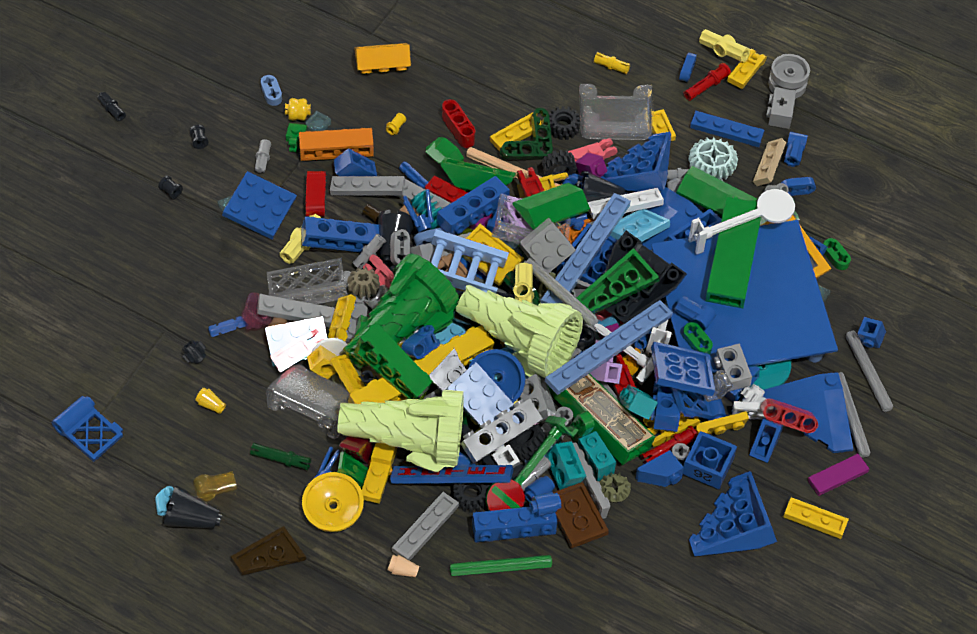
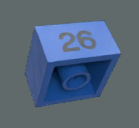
(709, 460)

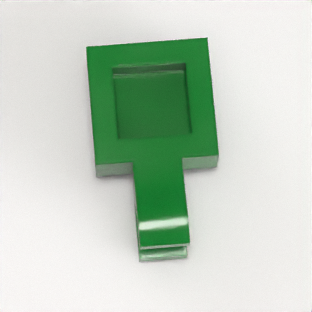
(293, 135)

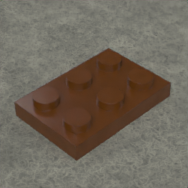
(579, 516)

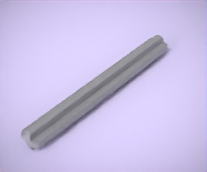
(869, 371)
(854, 422)

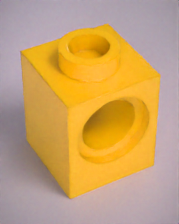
(320, 362)

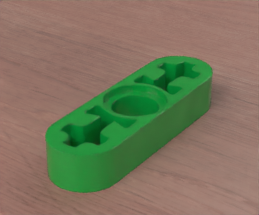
(584, 424)

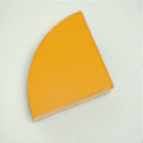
(631, 363)

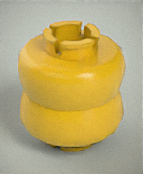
(297, 109)

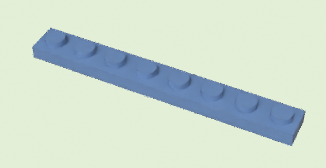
(589, 246)
(608, 347)

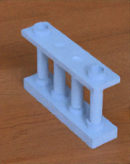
(476, 250)

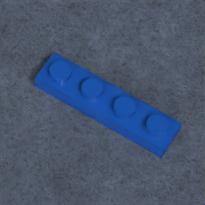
(727, 128)

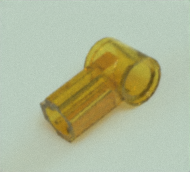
(209, 486)

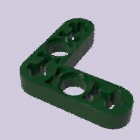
(536, 144)

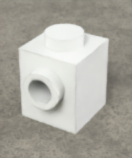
(505, 456)

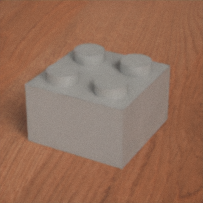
(547, 246)

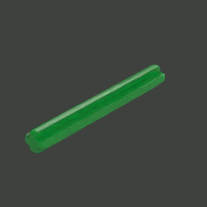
(501, 565)

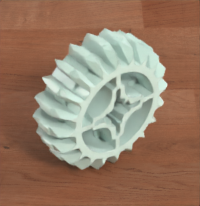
(714, 157)

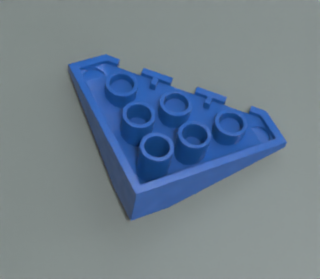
(643, 166)
(677, 210)
(825, 399)
(736, 522)

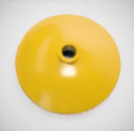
(328, 490)

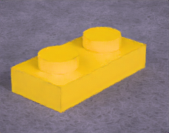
(661, 124)

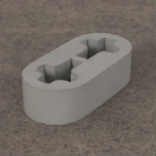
(399, 247)

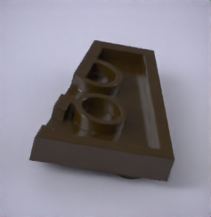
(269, 552)

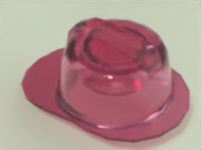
(250, 314)

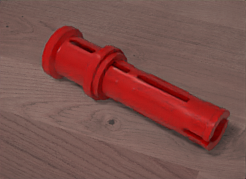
(712, 78)
(685, 437)

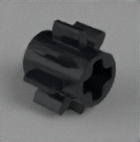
(194, 351)

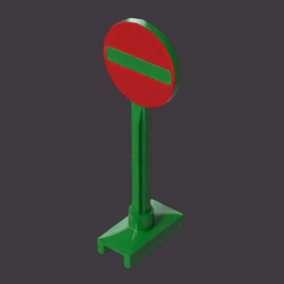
(511, 494)

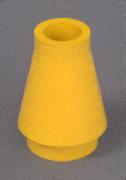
(209, 400)

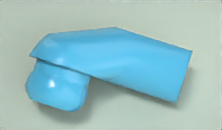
(162, 499)

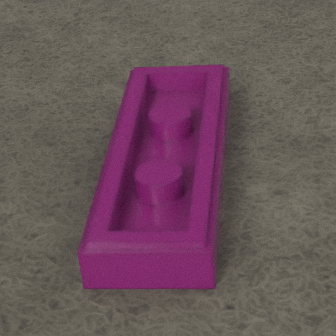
(838, 474)

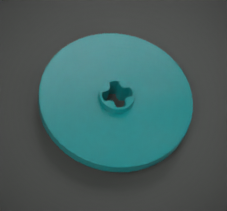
(773, 374)

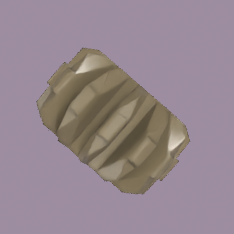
(363, 282)

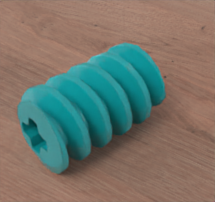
(420, 203)

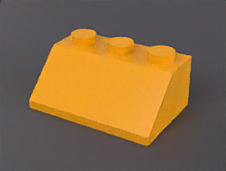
(382, 57)

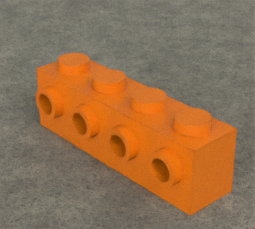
(332, 143)

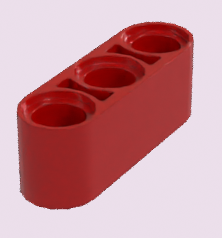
(458, 123)
(315, 193)
(795, 422)

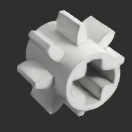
(753, 394)

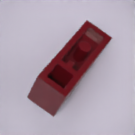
(358, 448)

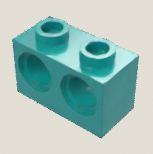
(637, 401)
(597, 455)
(565, 465)

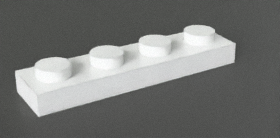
(639, 201)

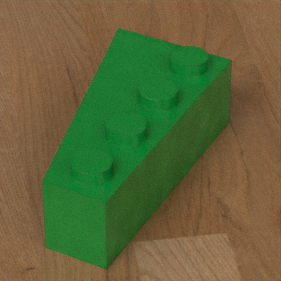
(619, 282)
(392, 362)

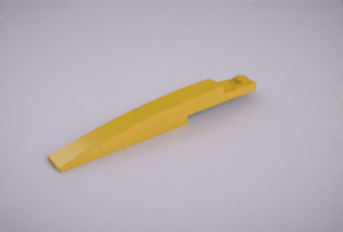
(378, 471)

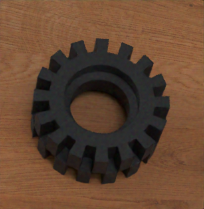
(564, 130)
(559, 163)
(528, 442)
(470, 502)

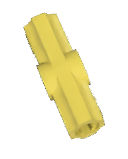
(724, 45)
(294, 247)
(524, 281)

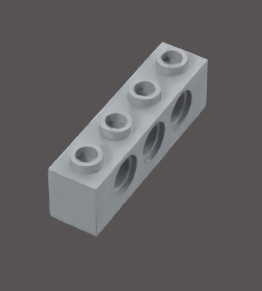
(529, 417)

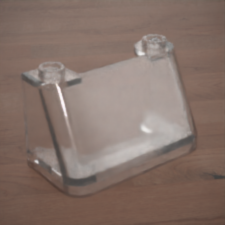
(616, 115)
(308, 395)

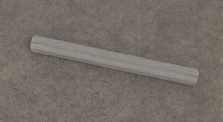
(562, 293)

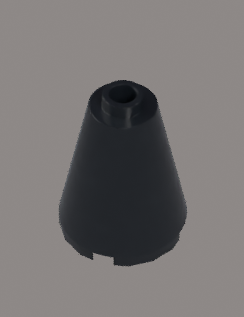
(598, 188)
(389, 223)
(191, 511)

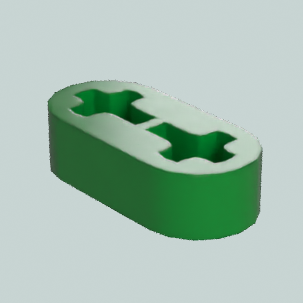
(836, 254)
(699, 338)

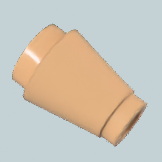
(402, 566)

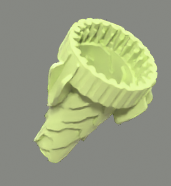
(539, 334)
(423, 426)

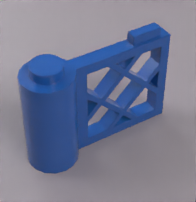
(711, 410)
(76, 417)

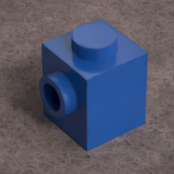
(871, 332)

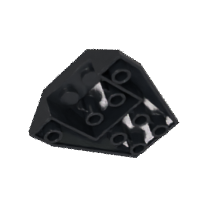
(669, 276)

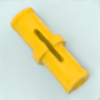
(612, 63)

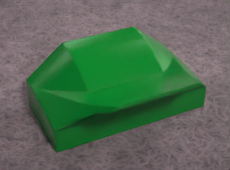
(443, 148)

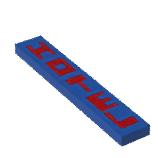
(455, 474)

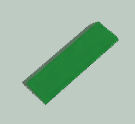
(708, 190)
(555, 203)

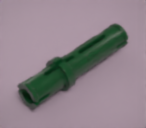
(288, 458)

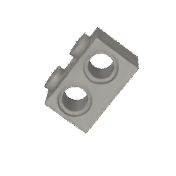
(736, 367)
(540, 395)

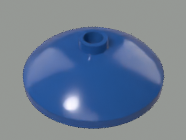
(508, 366)

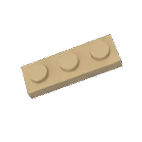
(769, 162)

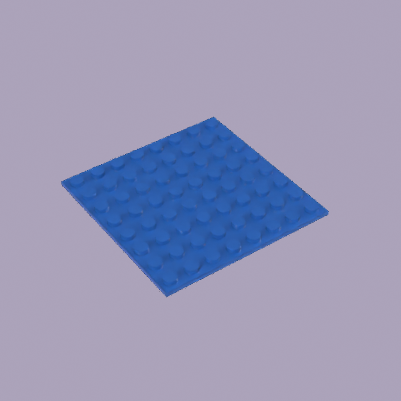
(782, 302)

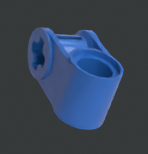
(421, 343)

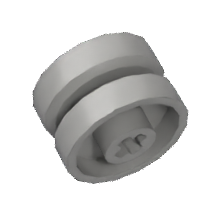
(789, 73)

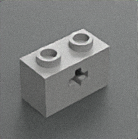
(781, 107)

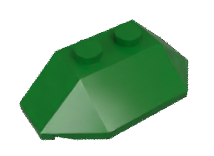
(470, 176)

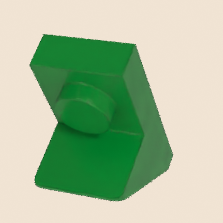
(352, 468)

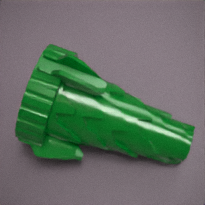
(415, 299)

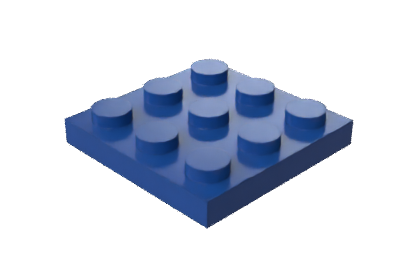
(259, 205)
(682, 369)

